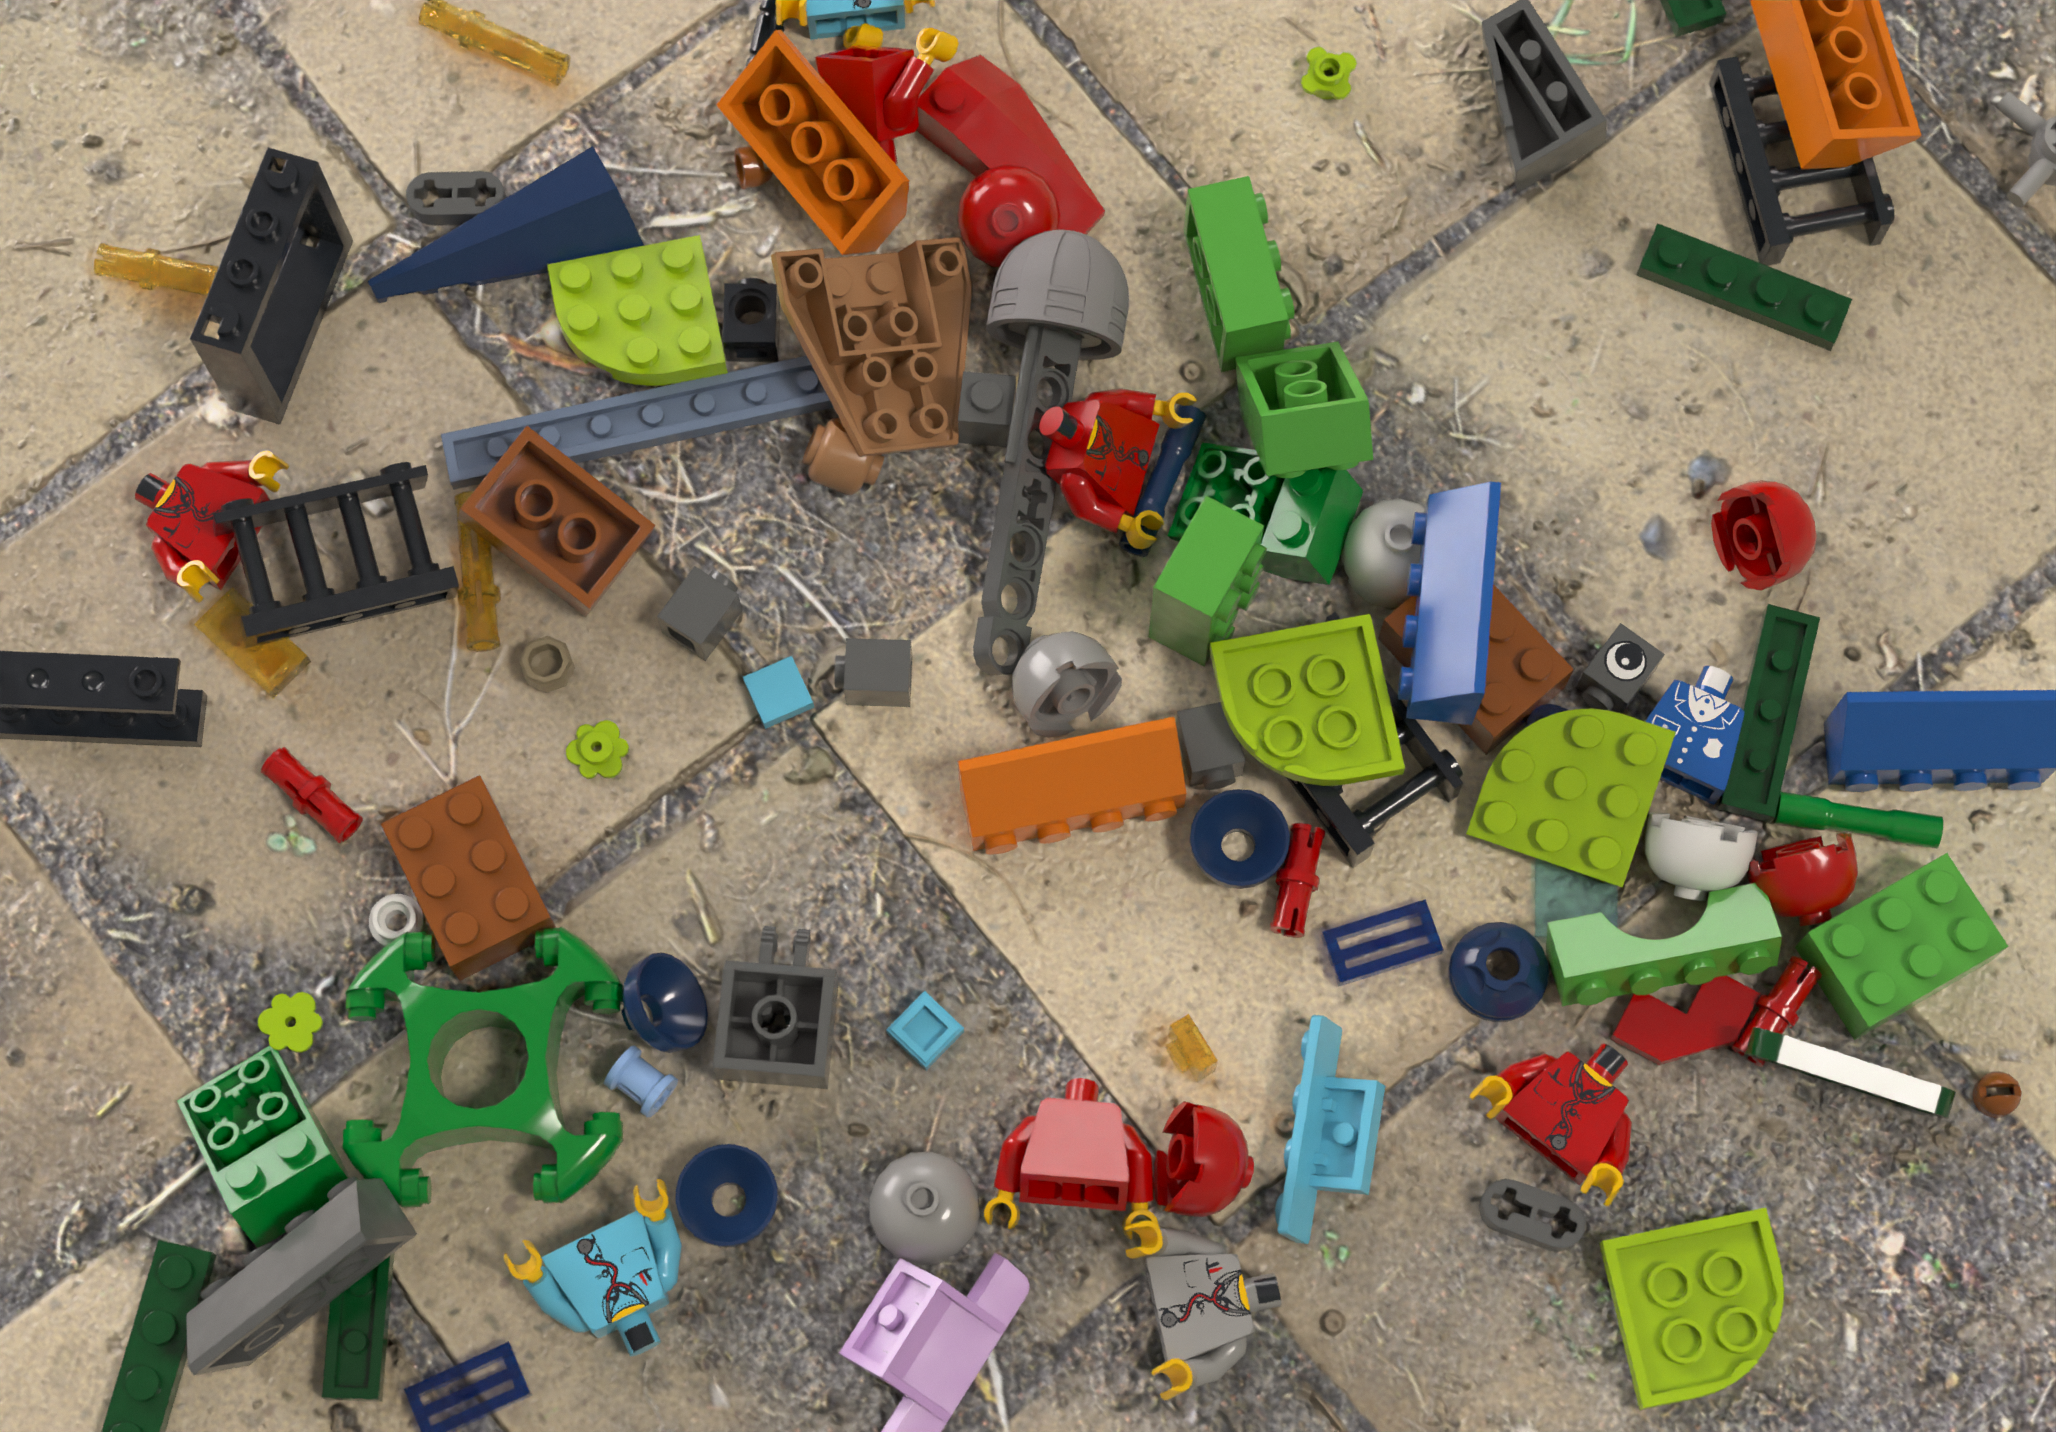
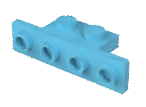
(1331, 1132)

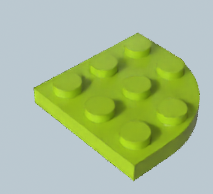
(641, 312)
(1311, 701)
(1574, 790)
(1695, 1303)

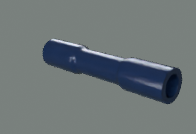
(1175, 450)

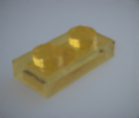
(268, 665)

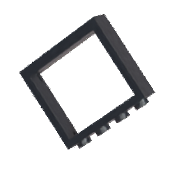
(273, 286)

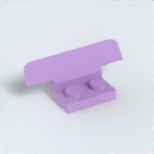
(933, 1338)

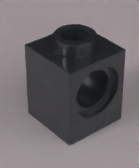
(751, 341)

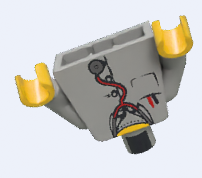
(1199, 1304)

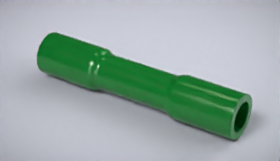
(1892, 825)

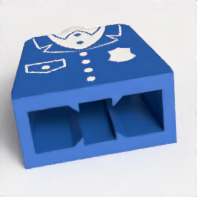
(1704, 734)

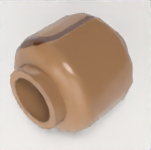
(836, 461)

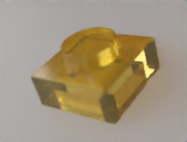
(1189, 1049)

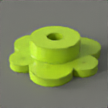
(604, 762)
(284, 1009)

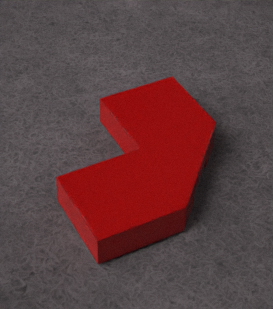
(1668, 1034)

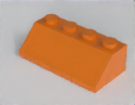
(1836, 79)
(817, 147)
(1073, 785)

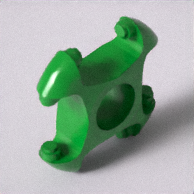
(440, 1018)

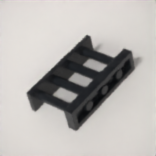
(1761, 183)
(320, 604)
(98, 700)
(1354, 829)

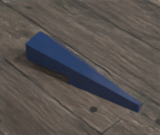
(549, 221)

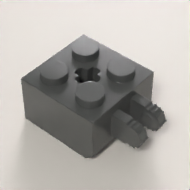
(753, 997)

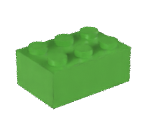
(1237, 270)
(1304, 409)
(1207, 581)
(1901, 946)

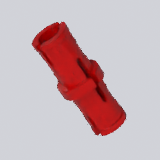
(311, 794)
(1297, 880)
(1780, 1006)

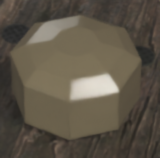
(546, 664)

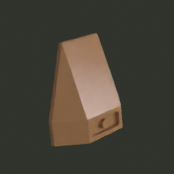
(884, 338)

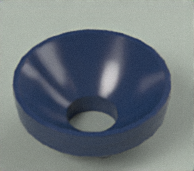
(1244, 813)
(1486, 995)
(674, 1001)
(721, 1167)

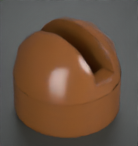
(750, 168)
(1998, 1105)

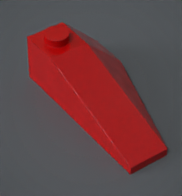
(989, 122)

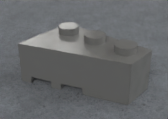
(1538, 96)

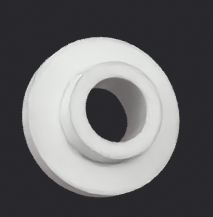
(391, 906)

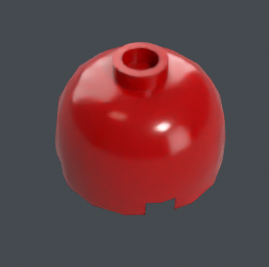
(1004, 210)
(1764, 533)
(1807, 877)
(1203, 1163)

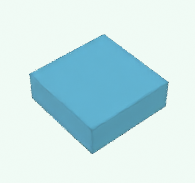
(778, 692)
(925, 1030)

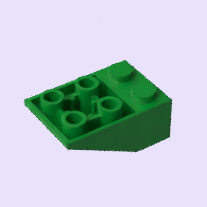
(1301, 515)
(263, 1145)

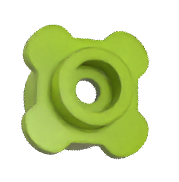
(1327, 87)

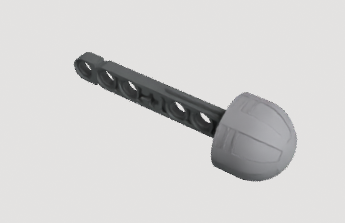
(1059, 303)

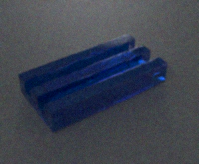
(1339, 957)
(512, 1372)

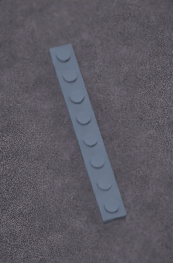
(645, 417)

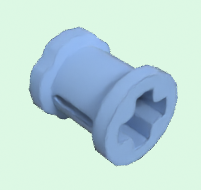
(640, 1081)

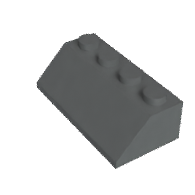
(295, 1276)

